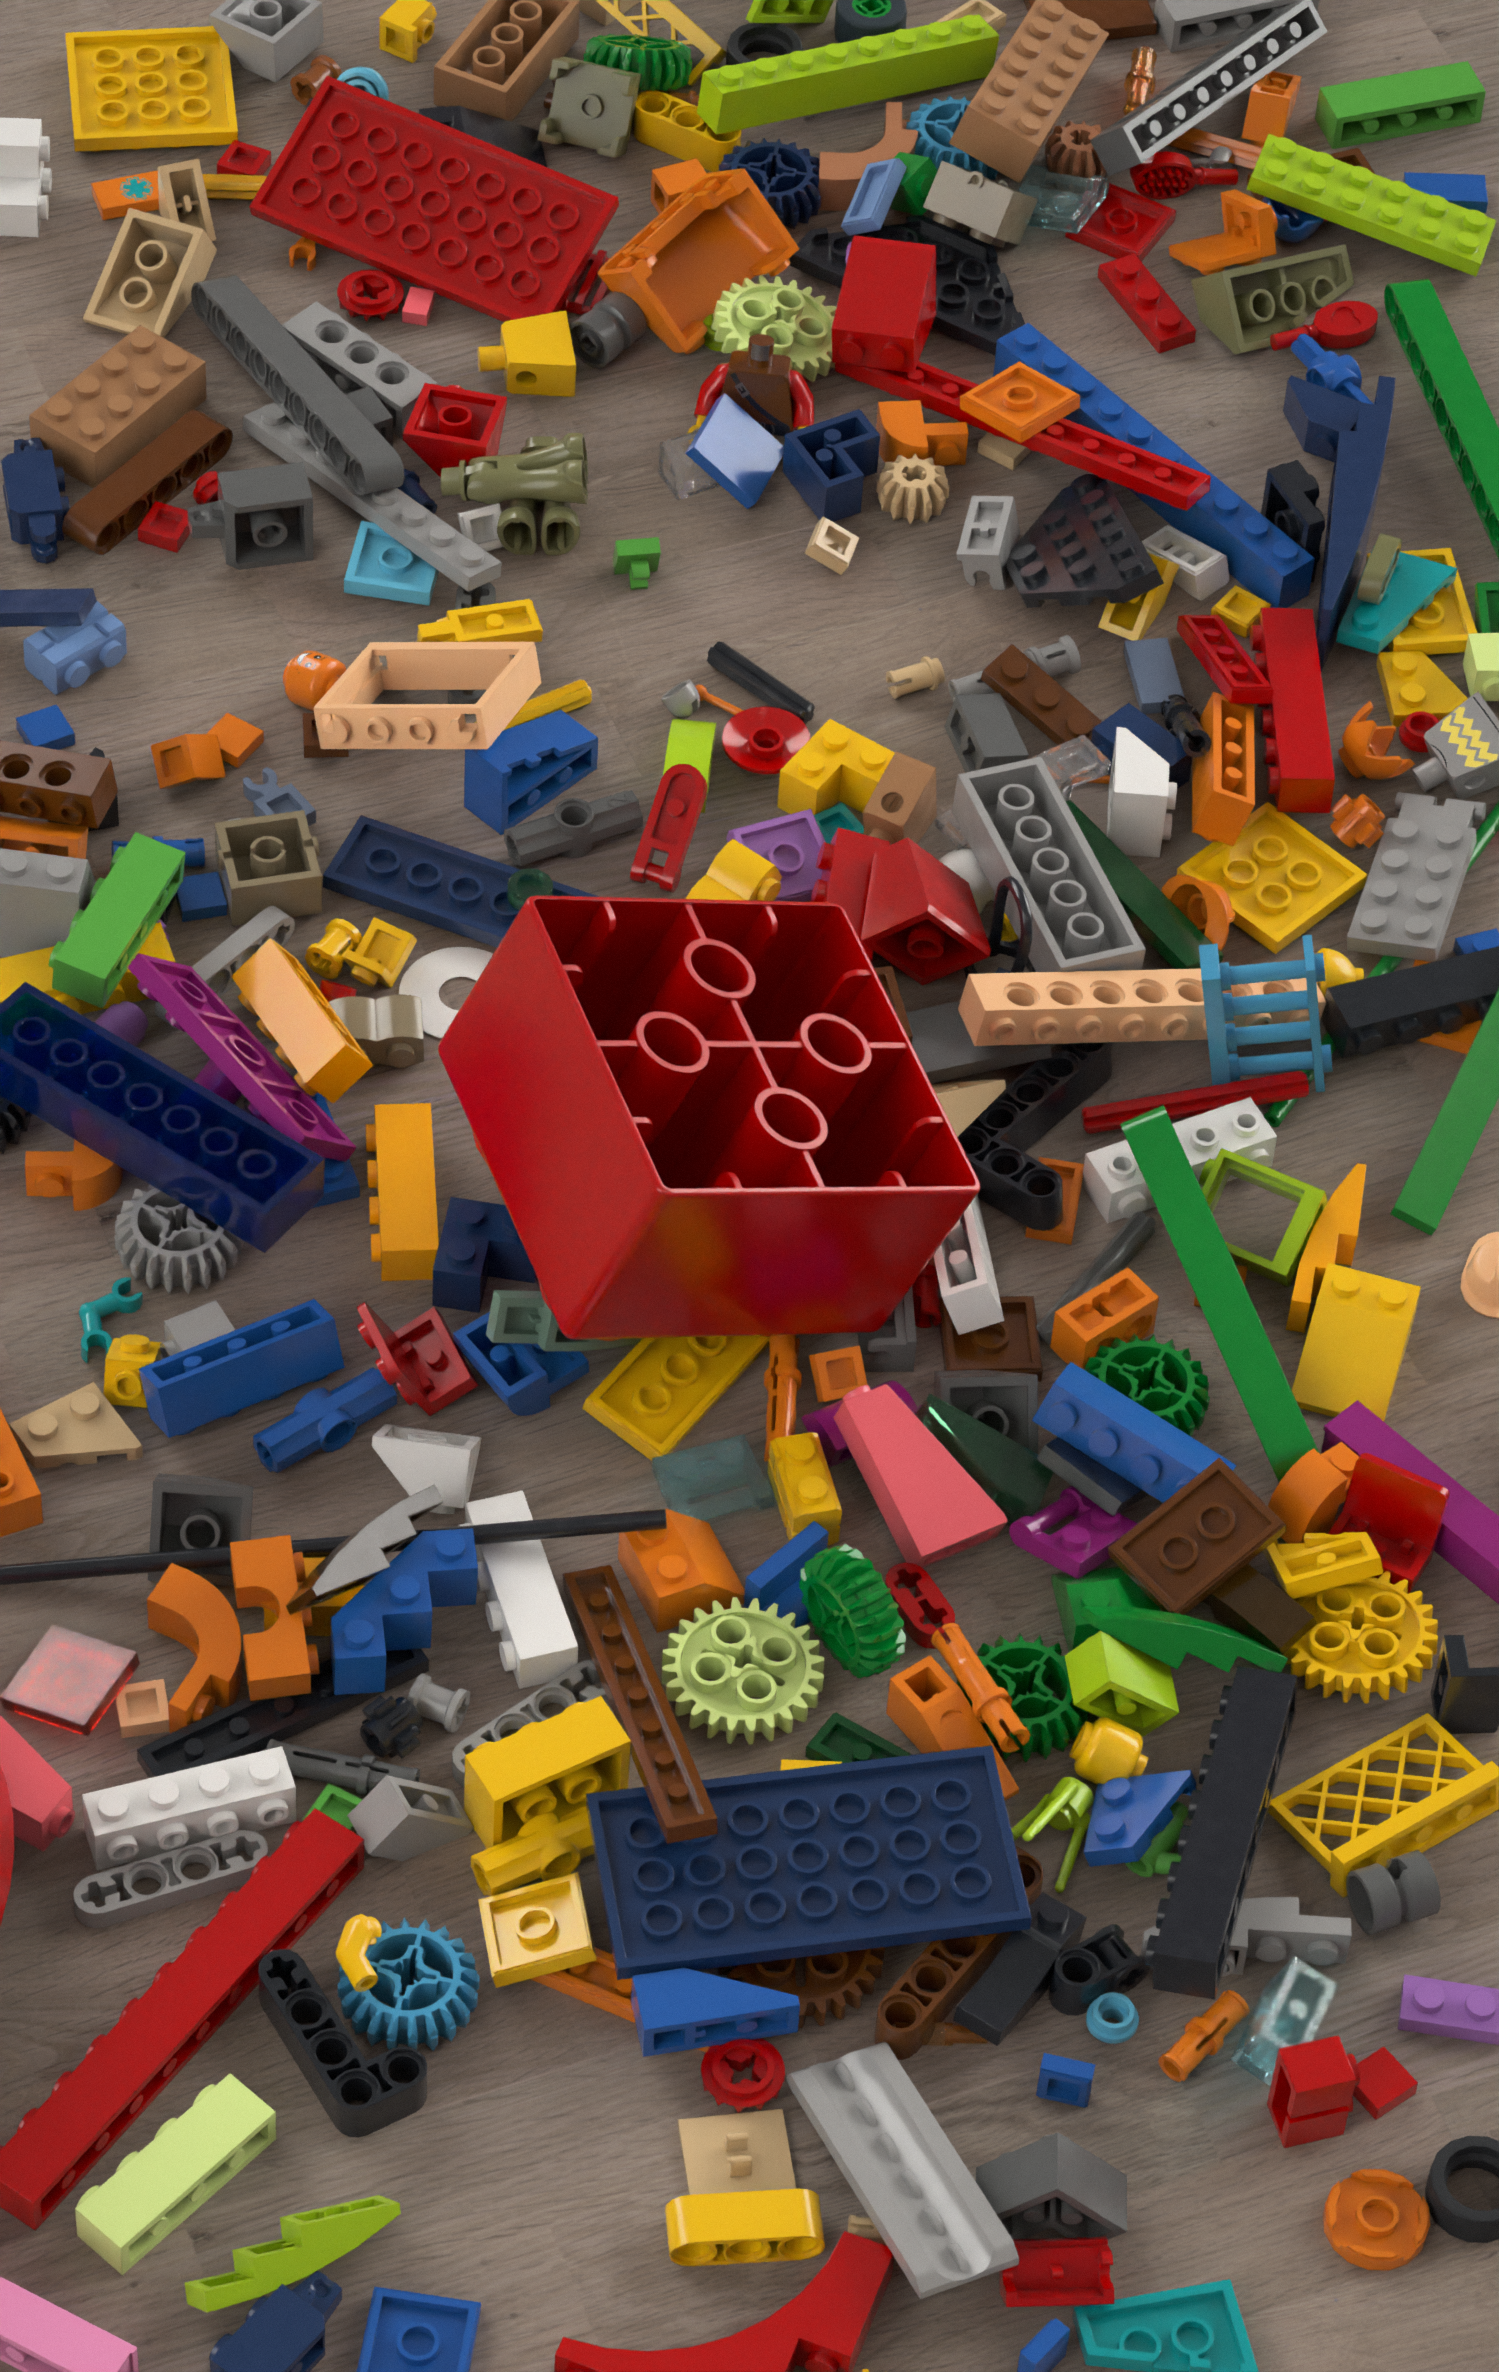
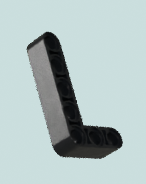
(1019, 1119)

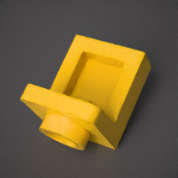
(380, 954)
(122, 1367)

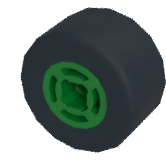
(868, 18)

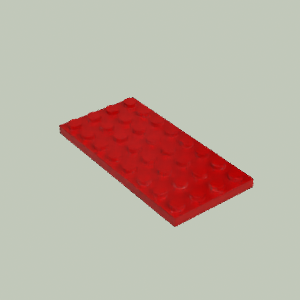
(433, 205)

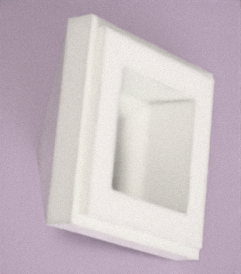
(481, 526)

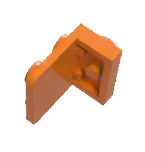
(1245, 239)

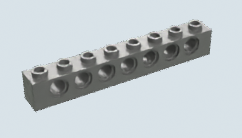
(1208, 86)

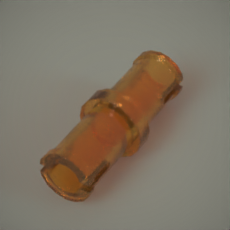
(1140, 80)

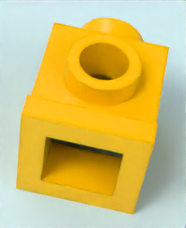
(406, 28)

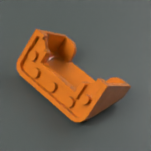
(695, 251)

